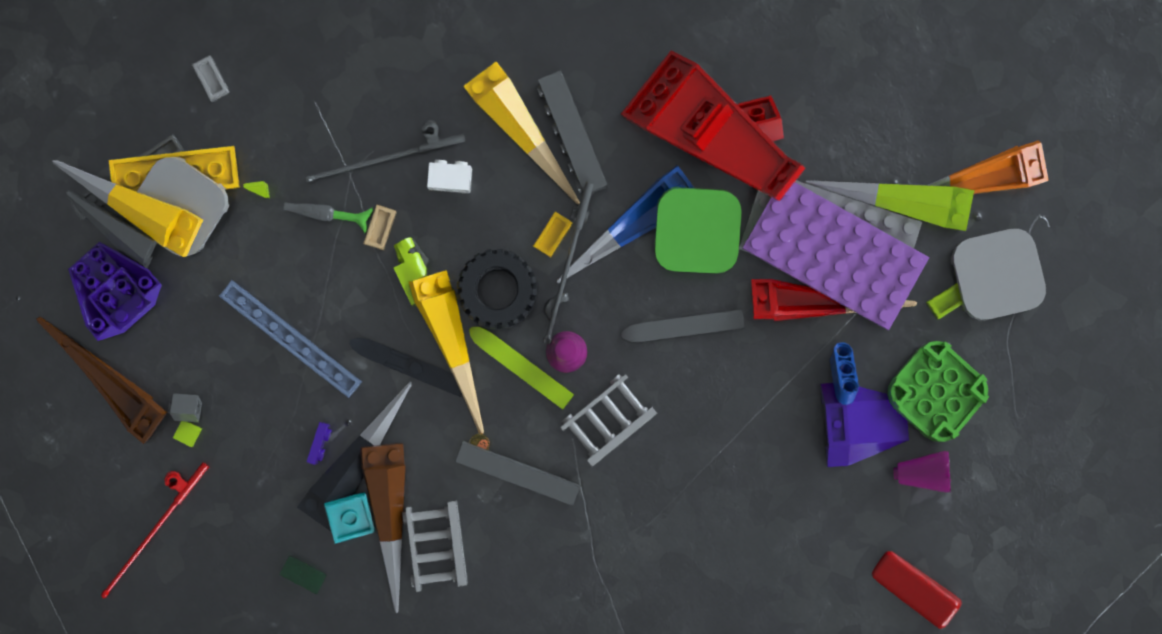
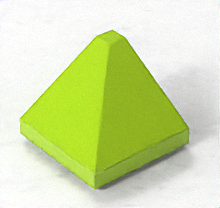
(259, 188)

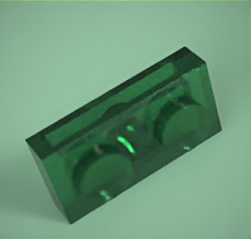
(303, 574)

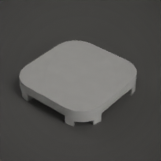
(186, 187)
(998, 274)

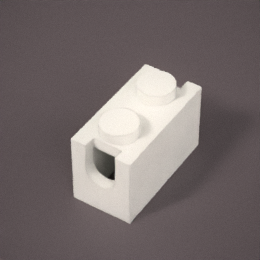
(449, 176)

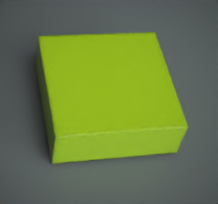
(187, 433)

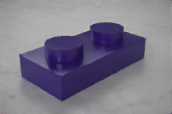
(317, 452)

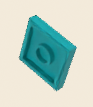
(349, 517)

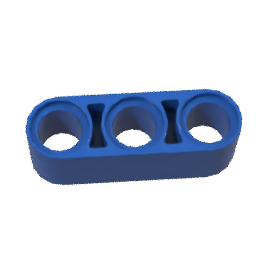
(843, 362)

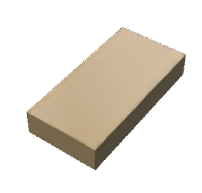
(380, 227)

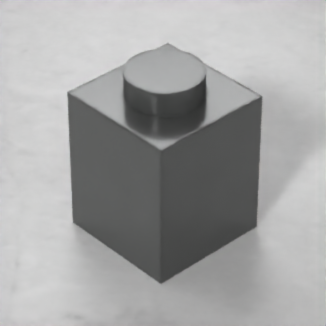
(185, 407)

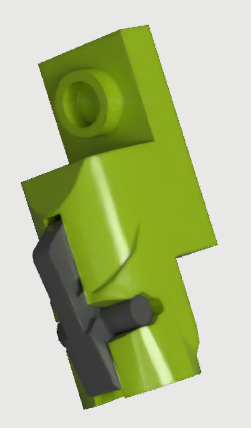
(412, 264)

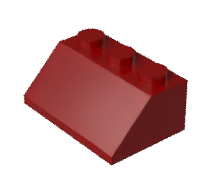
(765, 116)

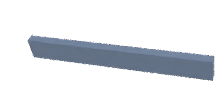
(290, 339)

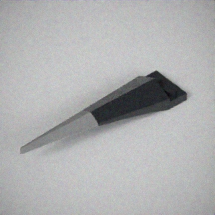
(346, 473)

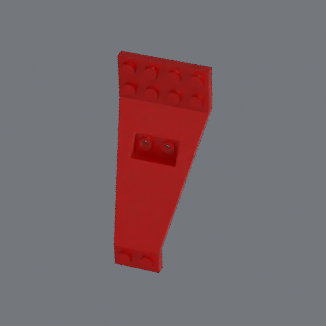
(698, 117)

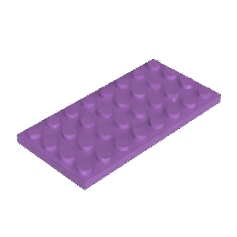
(836, 254)

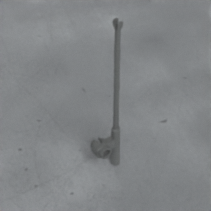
(433, 143)
(580, 215)

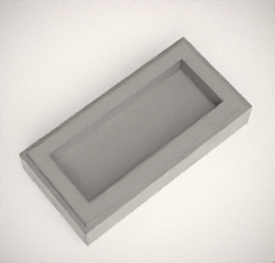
(210, 78)

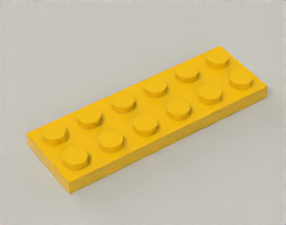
(215, 163)

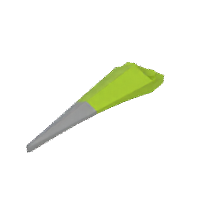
(933, 204)

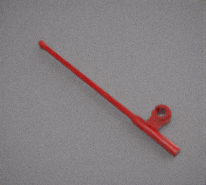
(183, 488)

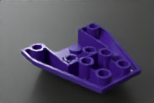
(112, 291)
(861, 427)

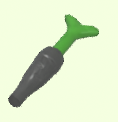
(327, 213)

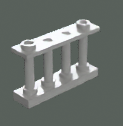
(627, 427)
(452, 533)

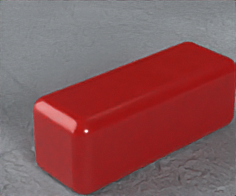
(916, 589)

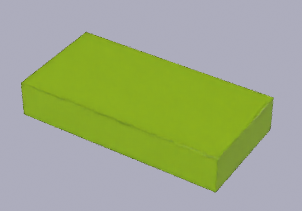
(945, 301)

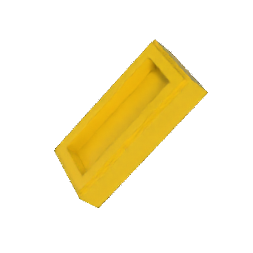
(552, 234)

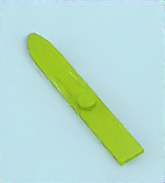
(521, 366)

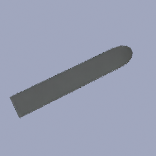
(684, 326)

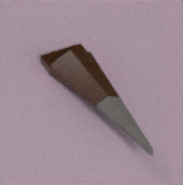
(385, 481)

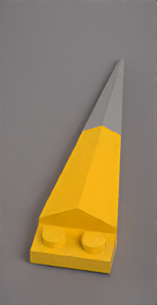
(161, 221)

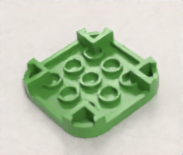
(697, 230)
(937, 391)

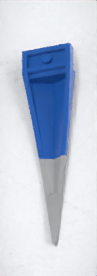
(633, 222)

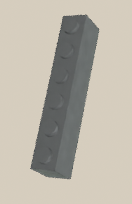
(571, 131)

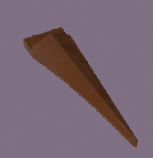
(128, 401)

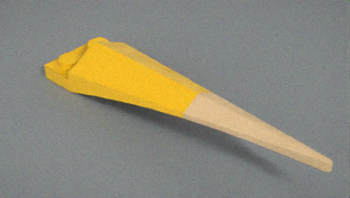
(501, 102)
(441, 313)

